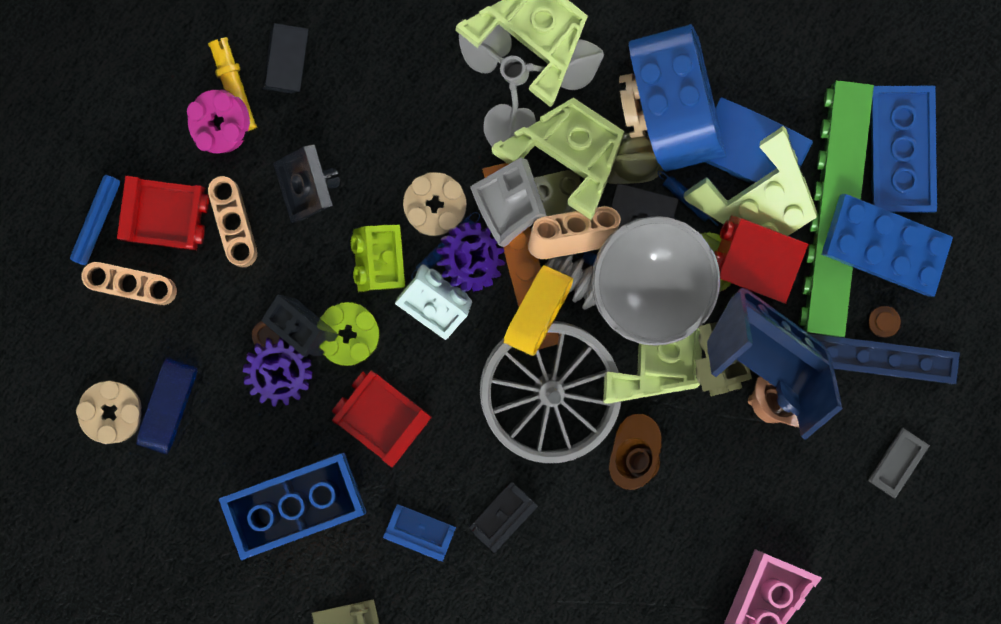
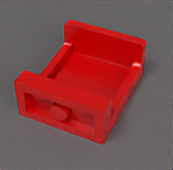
(162, 213)
(759, 258)
(380, 417)

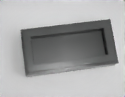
(898, 462)

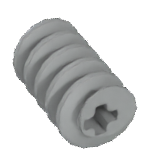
(582, 278)

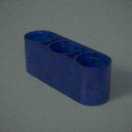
(166, 406)

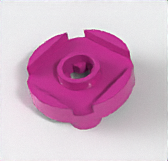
(202, 127)

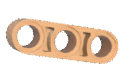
(222, 210)
(572, 233)
(115, 277)

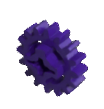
(458, 259)
(265, 366)

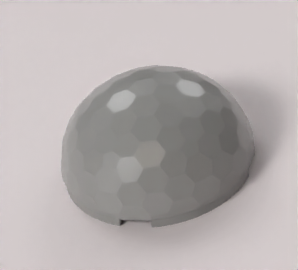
(655, 280)

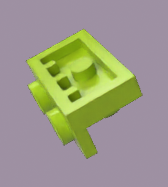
(378, 257)

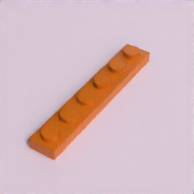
(522, 265)

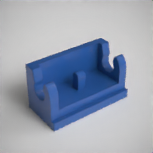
(419, 532)

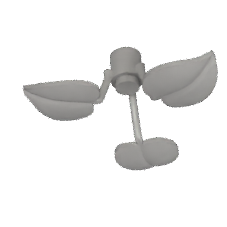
(503, 119)

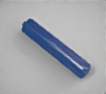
(95, 220)

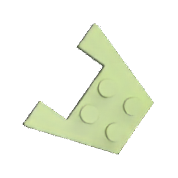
(543, 26)
(575, 139)
(775, 201)
(660, 371)

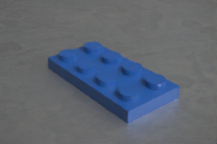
(904, 149)
(887, 245)

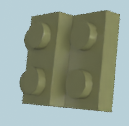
(726, 381)

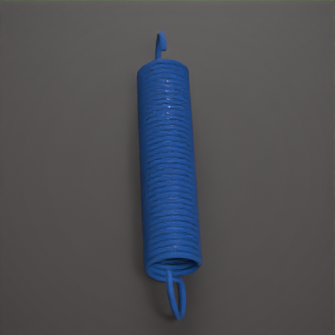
(678, 190)

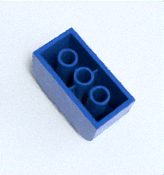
(676, 98)
(292, 506)

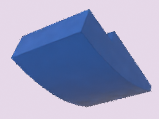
(741, 137)

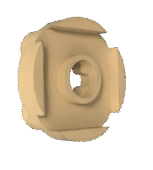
(632, 106)
(420, 215)
(91, 411)

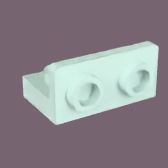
(435, 302)

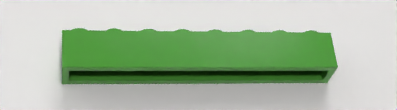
(841, 173)

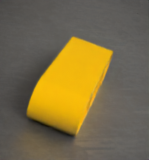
(538, 310)

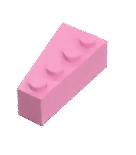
(770, 591)

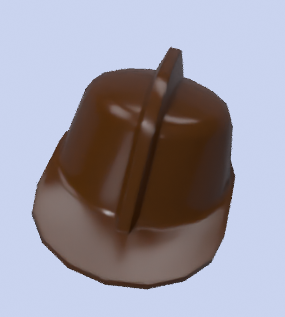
(635, 452)

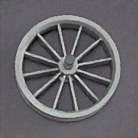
(549, 391)

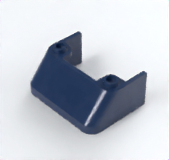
(779, 354)

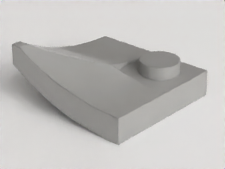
(509, 201)

